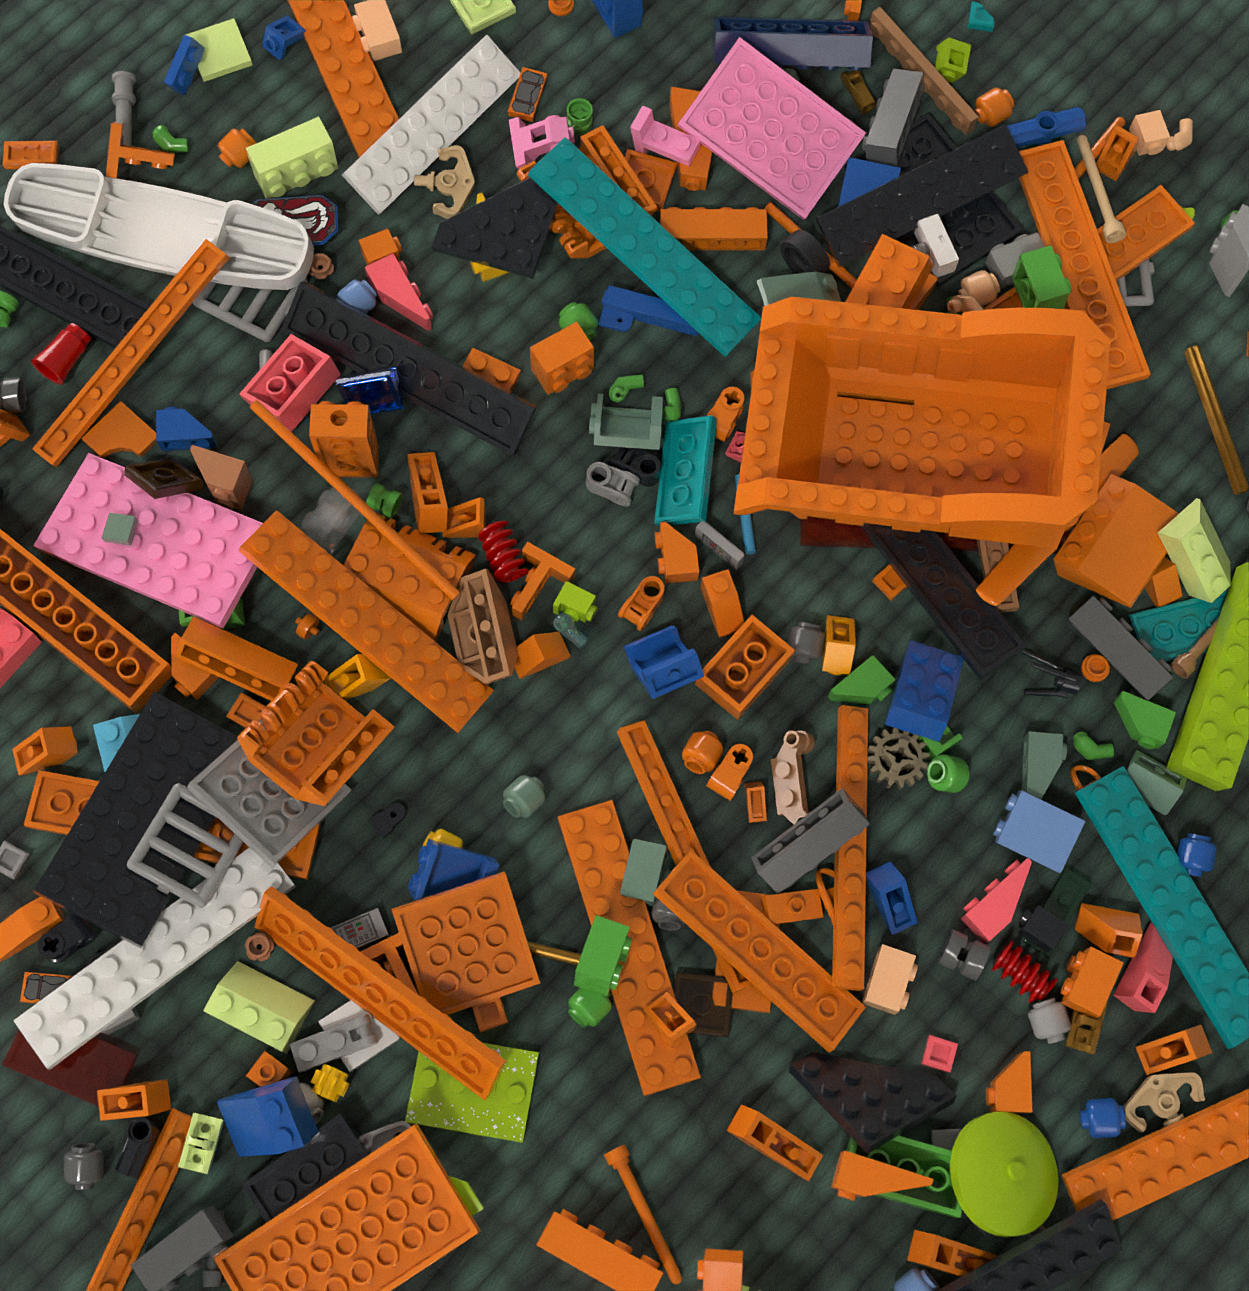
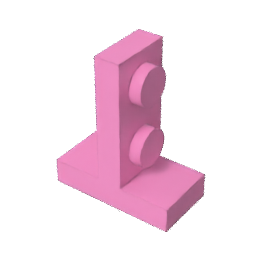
(662, 139)

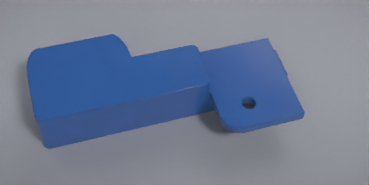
(626, 305)

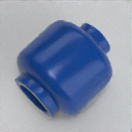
(1197, 854)
(1103, 1118)

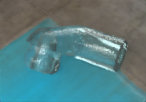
(567, 627)

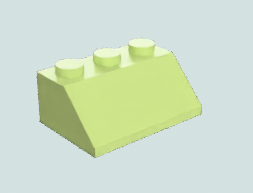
(1197, 553)
(259, 1006)

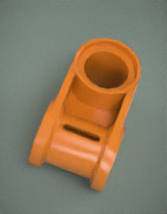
(726, 414)
(640, 607)
(730, 775)

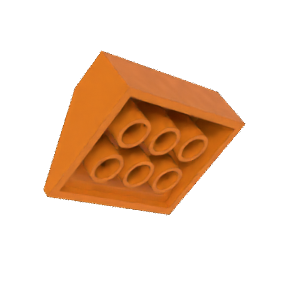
(1116, 542)

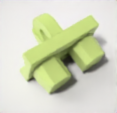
(195, 1158)

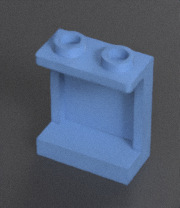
(1038, 830)

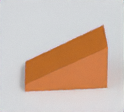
(755, 801)

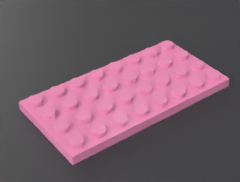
(179, 552)

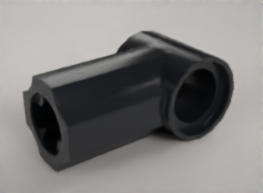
(137, 1148)

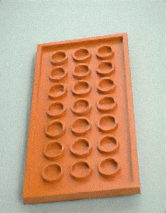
(360, 1228)

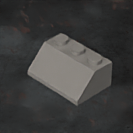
(1231, 251)

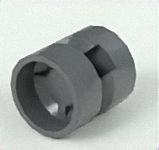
(13, 394)
(973, 959)

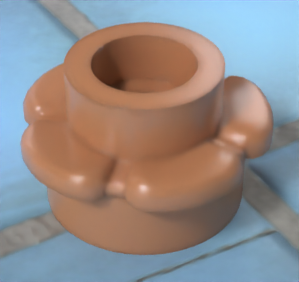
(321, 260)
(251, 946)

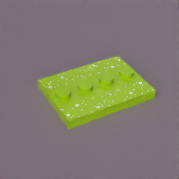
(447, 1104)

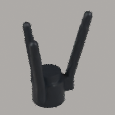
(1065, 678)

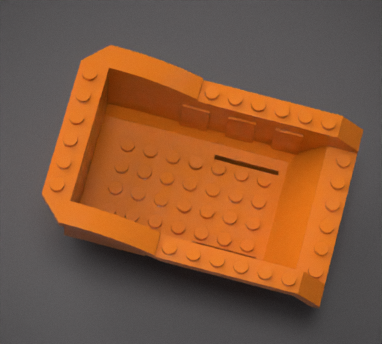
(926, 418)

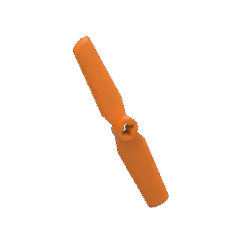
(1024, 559)

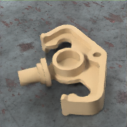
(455, 183)
(1161, 1096)

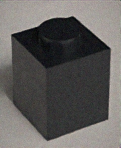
(1041, 928)

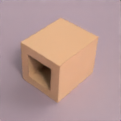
(1151, 132)

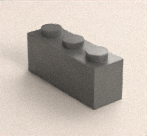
(183, 1251)

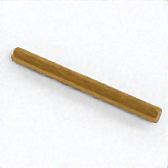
(1216, 420)

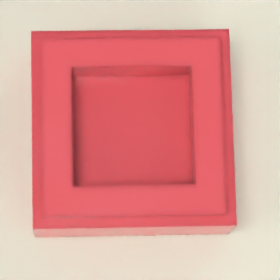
(939, 1053)

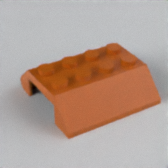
(605, 155)
(400, 581)
(312, 738)

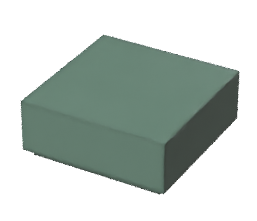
(119, 529)

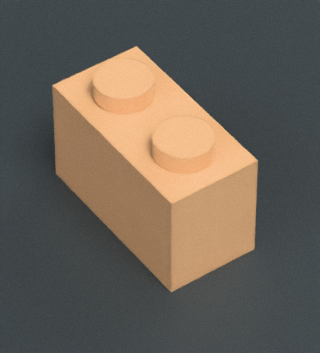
(378, 29)
(889, 980)

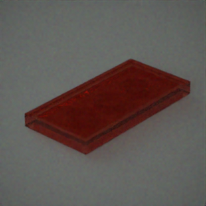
(81, 1074)

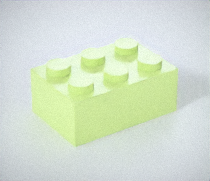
(292, 158)

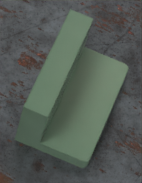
(1155, 783)
(644, 870)

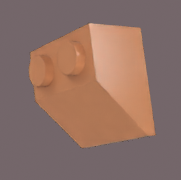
(225, 477)

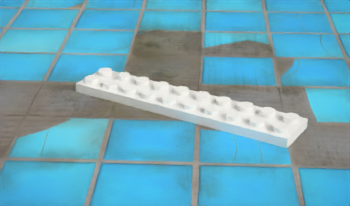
(131, 973)

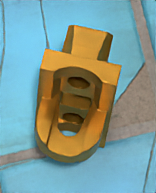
(1083, 1039)

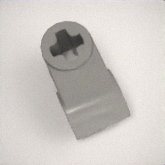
(613, 484)

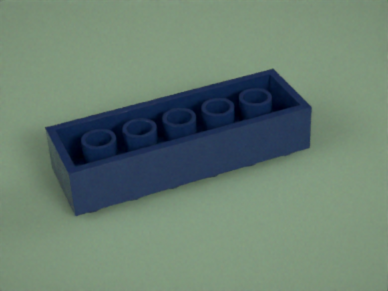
(798, 41)

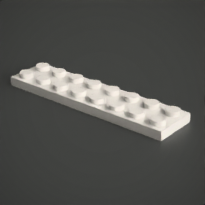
(431, 124)

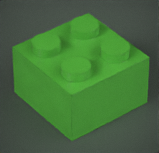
(1040, 279)
(602, 953)

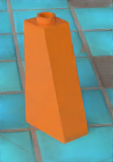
(696, 175)

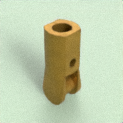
(859, 91)

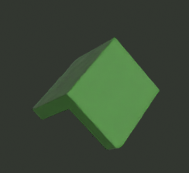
(946, 743)

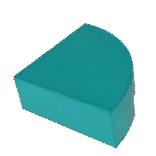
(980, 18)

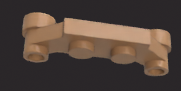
(789, 776)

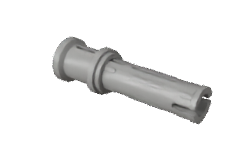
(124, 100)

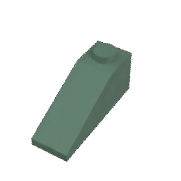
(1041, 761)

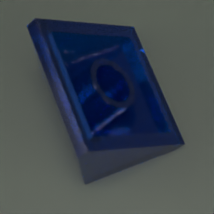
(373, 388)

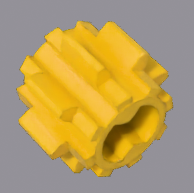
(329, 1082)

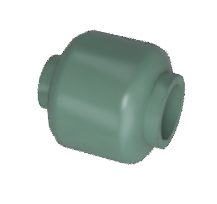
(524, 796)

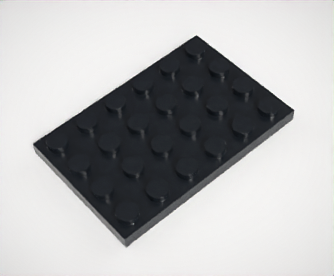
(972, 227)

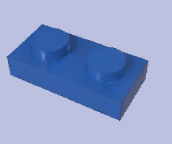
(184, 65)

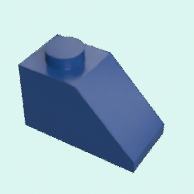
(180, 431)
(891, 897)

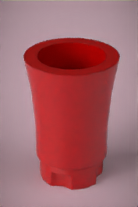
(61, 353)

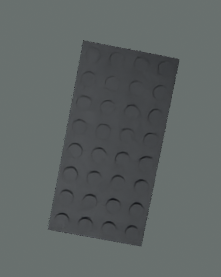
(91, 865)

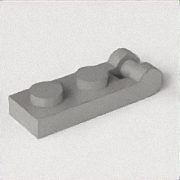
(332, 1044)

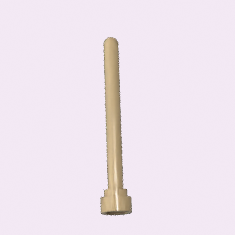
(1113, 229)

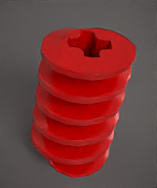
(500, 553)
(1023, 973)

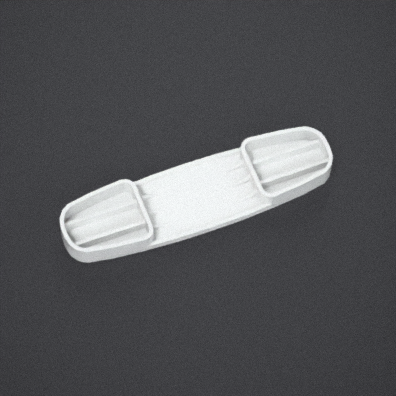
(157, 225)

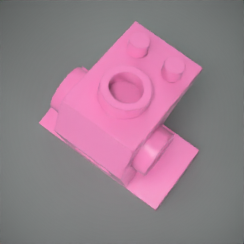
(523, 137)

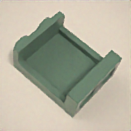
(626, 426)

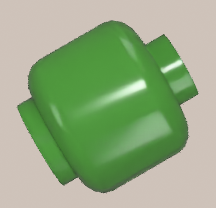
(582, 315)
(948, 773)
(588, 1007)

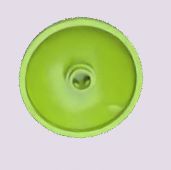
(1004, 1174)

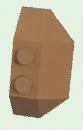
(482, 628)

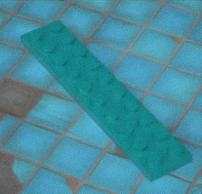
(644, 246)
(1171, 902)

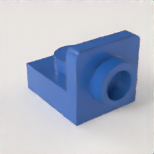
(281, 35)

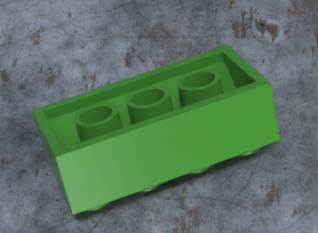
(922, 1160)

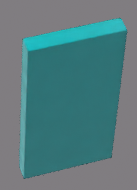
(685, 471)
(1175, 626)

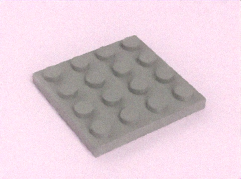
(256, 806)

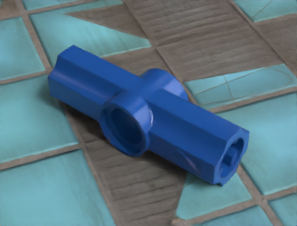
(1057, 125)

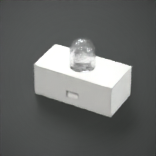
(936, 243)

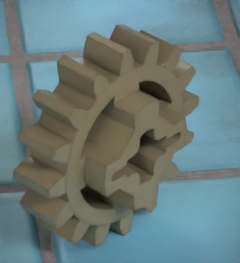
(908, 760)

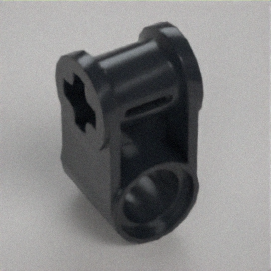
(633, 461)
(69, 936)

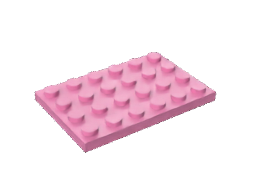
(771, 128)

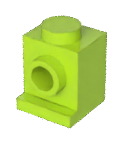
(952, 59)
(576, 603)

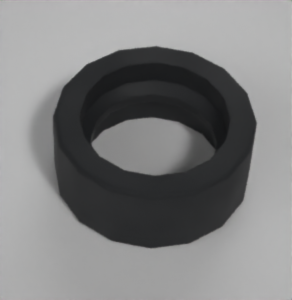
(804, 253)

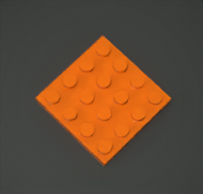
(466, 945)

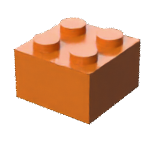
(562, 358)

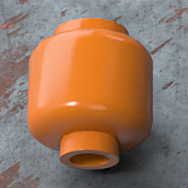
(994, 107)
(234, 148)
(702, 752)

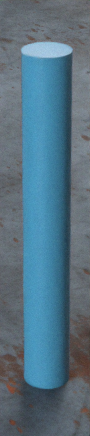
(747, 529)

